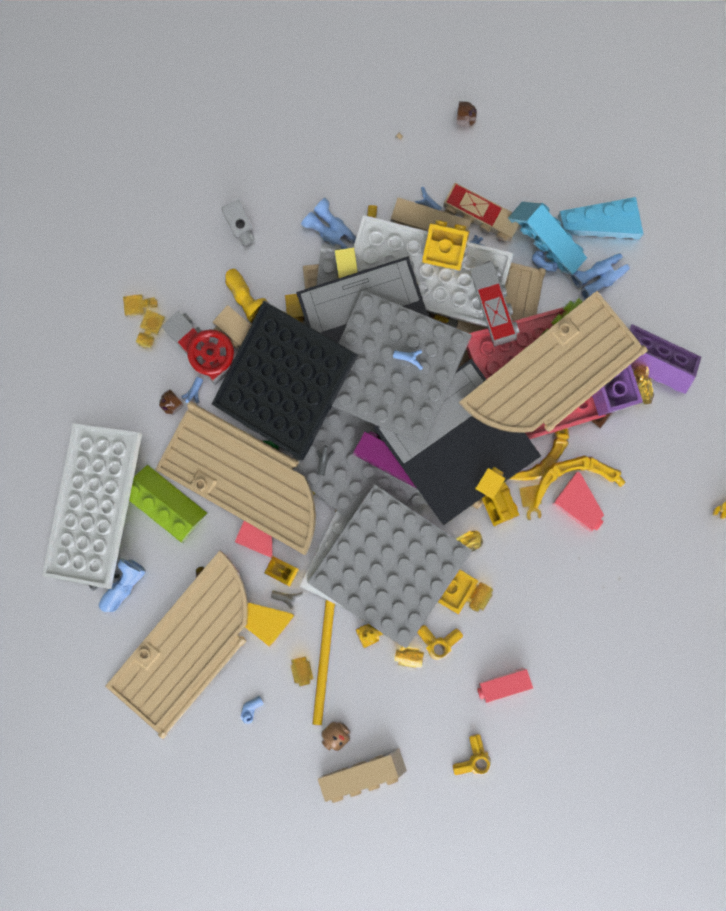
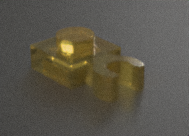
(527, 497)

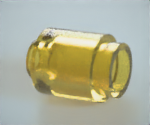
(480, 597)
(409, 657)
(301, 671)

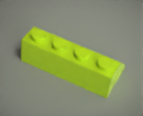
(165, 504)

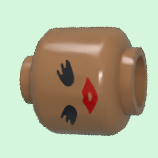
(335, 736)

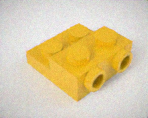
(445, 245)

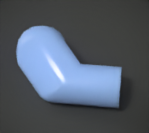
(538, 260)
(249, 708)

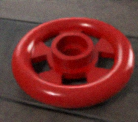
(224, 361)

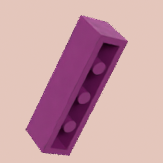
(378, 454)

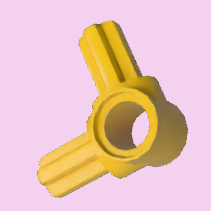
(368, 635)
(446, 642)
(478, 753)

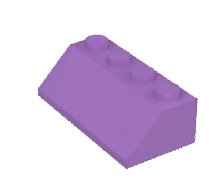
(666, 360)
(618, 393)

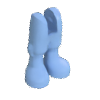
(337, 227)
(602, 269)
(122, 588)

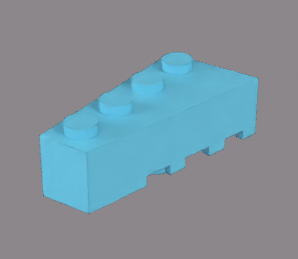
(607, 219)
(549, 236)

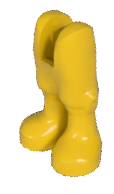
(241, 294)

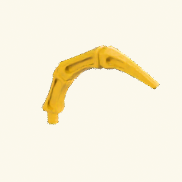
(579, 463)
(536, 472)

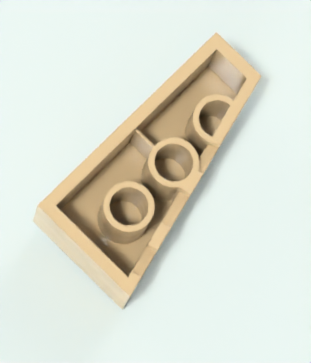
(362, 776)

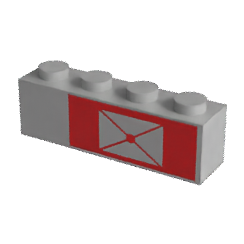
(493, 303)
(182, 332)

